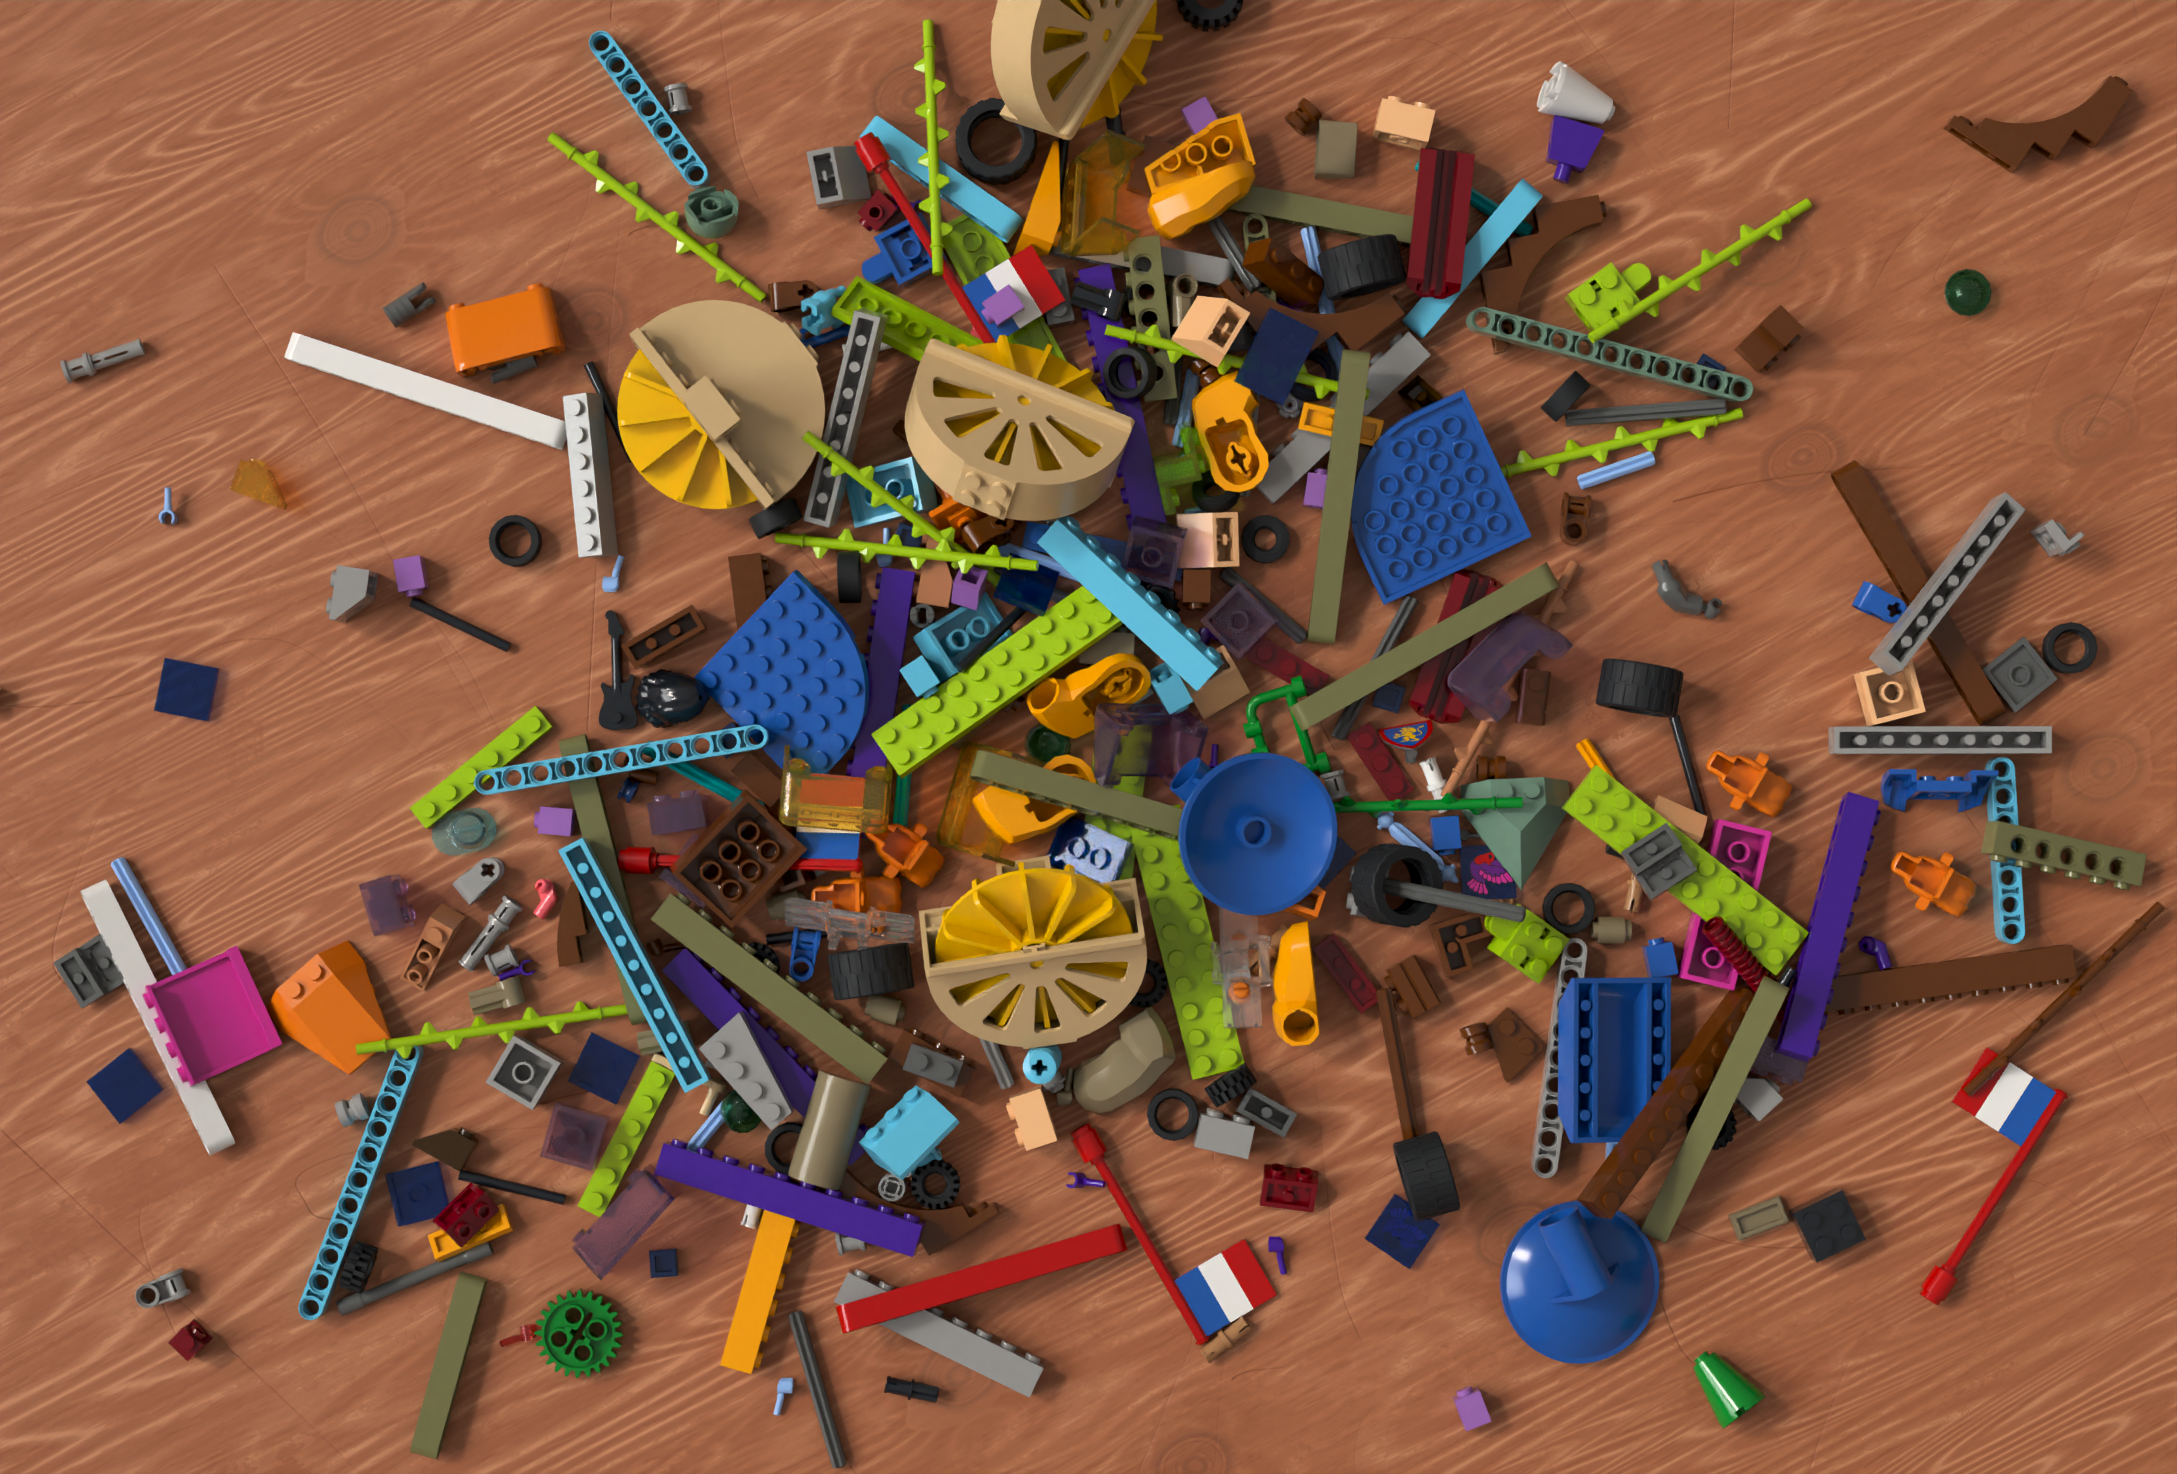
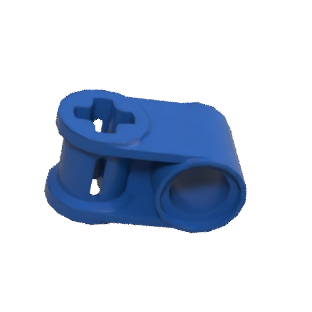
(1875, 600)
(803, 949)

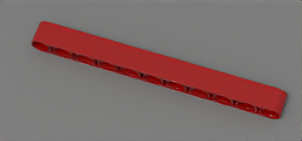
(981, 1278)

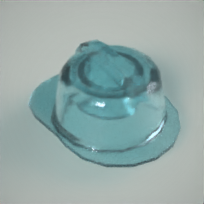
(464, 831)

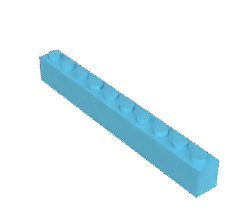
(635, 964)

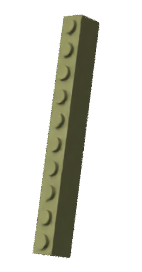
(769, 987)

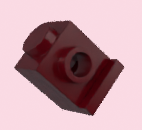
(888, 210)
(190, 1340)

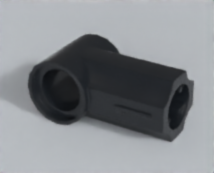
(1106, 302)

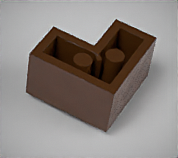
(1774, 333)
(1451, 939)

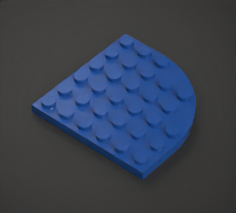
(1431, 499)
(795, 676)

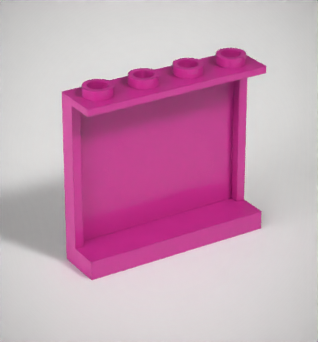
(212, 1017)

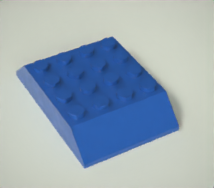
(1611, 1053)

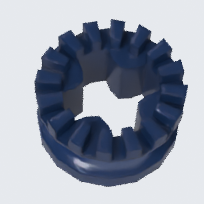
(629, 790)

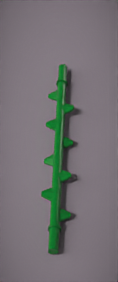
(1448, 802)

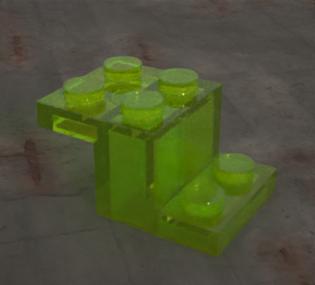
(1178, 468)

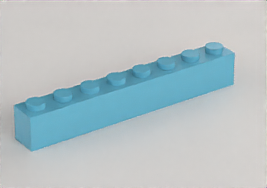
(1130, 601)

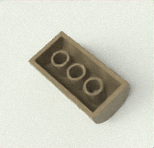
(829, 1130)

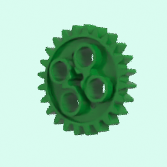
(599, 1345)

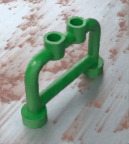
(1254, 730)

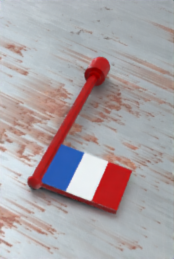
(1022, 271)
(825, 852)
(2020, 1111)
(1208, 1293)

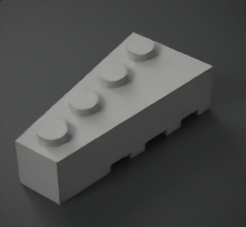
(746, 1068)

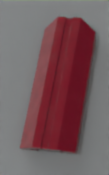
(1440, 222)
(1431, 693)

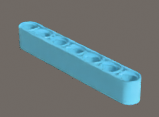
(646, 97)
(959, 192)
(1477, 253)
(2014, 888)

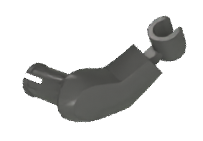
(1677, 598)

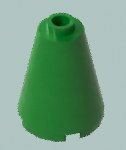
(1725, 1388)

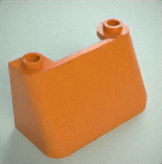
(504, 329)

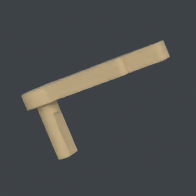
(715, 1085)

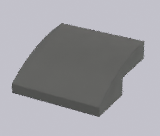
(1658, 861)
(90, 971)

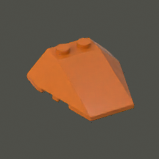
(331, 1007)

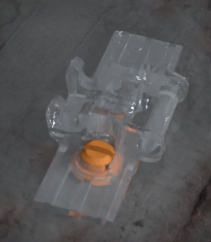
(849, 924)
(1231, 969)

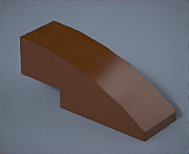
(571, 926)

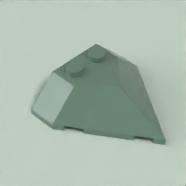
(1518, 834)

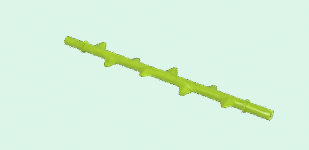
(931, 158)
(667, 222)
(1692, 278)
(1175, 351)
(1621, 440)
(881, 496)
(917, 555)
(480, 1028)

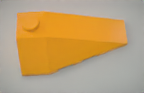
(1044, 213)

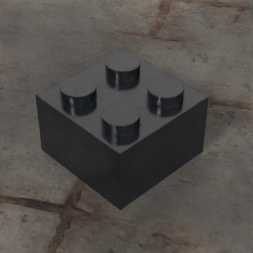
(1826, 1224)

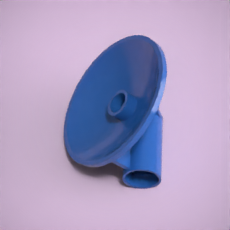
(1254, 831)
(1579, 1283)

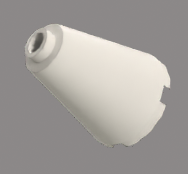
(1574, 97)

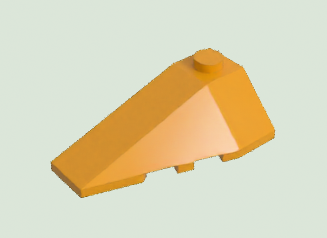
(1213, 147)

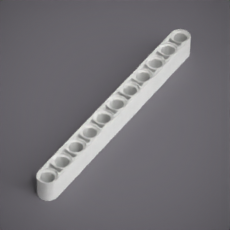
(426, 390)
(137, 974)

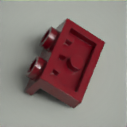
(1289, 1187)
(466, 1214)

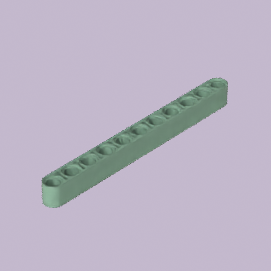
(1622, 352)

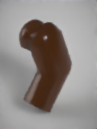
(643, 775)

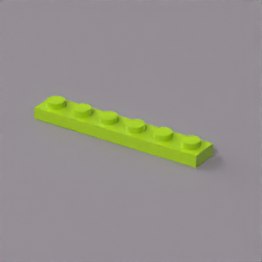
(494, 755)
(626, 1139)

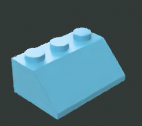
(908, 1132)

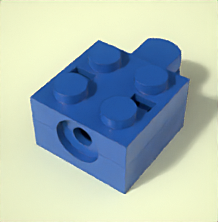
(899, 256)

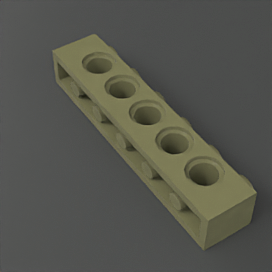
(1150, 248)
(2128, 864)

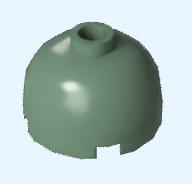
(711, 212)

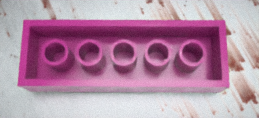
(1744, 853)

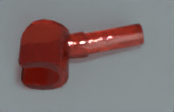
(527, 1334)

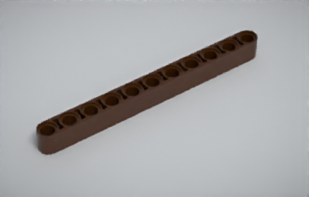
(1909, 581)

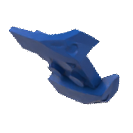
(1902, 785)

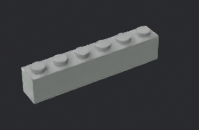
(590, 475)

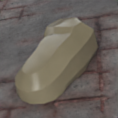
(1126, 1065)

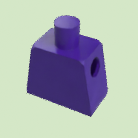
(1570, 146)

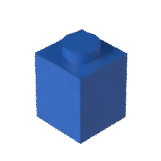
(1445, 834)
(1660, 958)

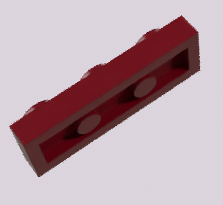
(1286, 665)
(1379, 762)
(1346, 972)

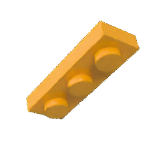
(1320, 420)
(444, 1247)

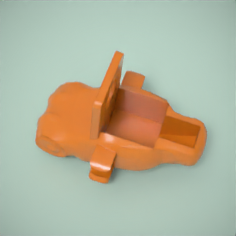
(1750, 782)
(907, 853)
(1935, 882)
(861, 892)

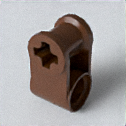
(788, 295)
(1574, 516)
(987, 532)

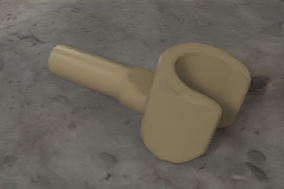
(1065, 1097)

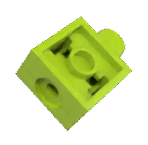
(1602, 300)
(1526, 945)

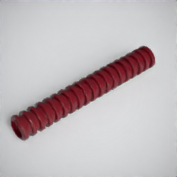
(1739, 956)

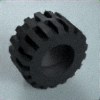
(1209, 18)

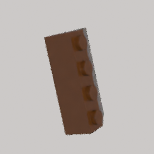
(738, 858)

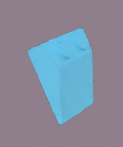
(900, 479)
(956, 635)

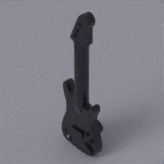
(617, 709)

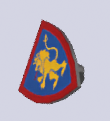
(1408, 737)

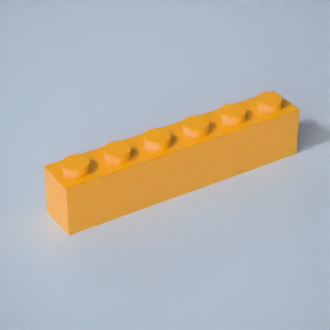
(758, 1292)

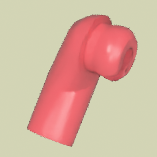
(547, 896)

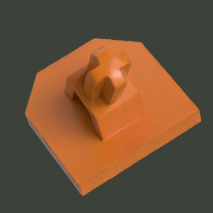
(953, 514)

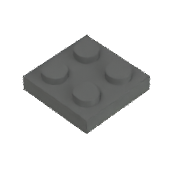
(2018, 674)

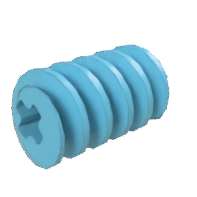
(1039, 1072)

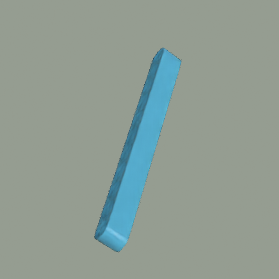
(608, 758)
(353, 1190)

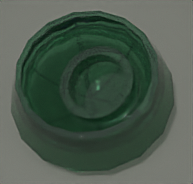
(1967, 292)
(1045, 744)
(738, 1113)

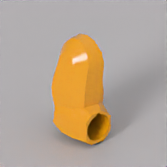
(1199, 199)
(1230, 434)
(1070, 703)
(1019, 817)
(1294, 987)

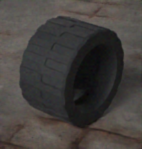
(985, 173)
(1362, 267)
(1639, 688)
(1369, 878)
(871, 971)
(1426, 1176)

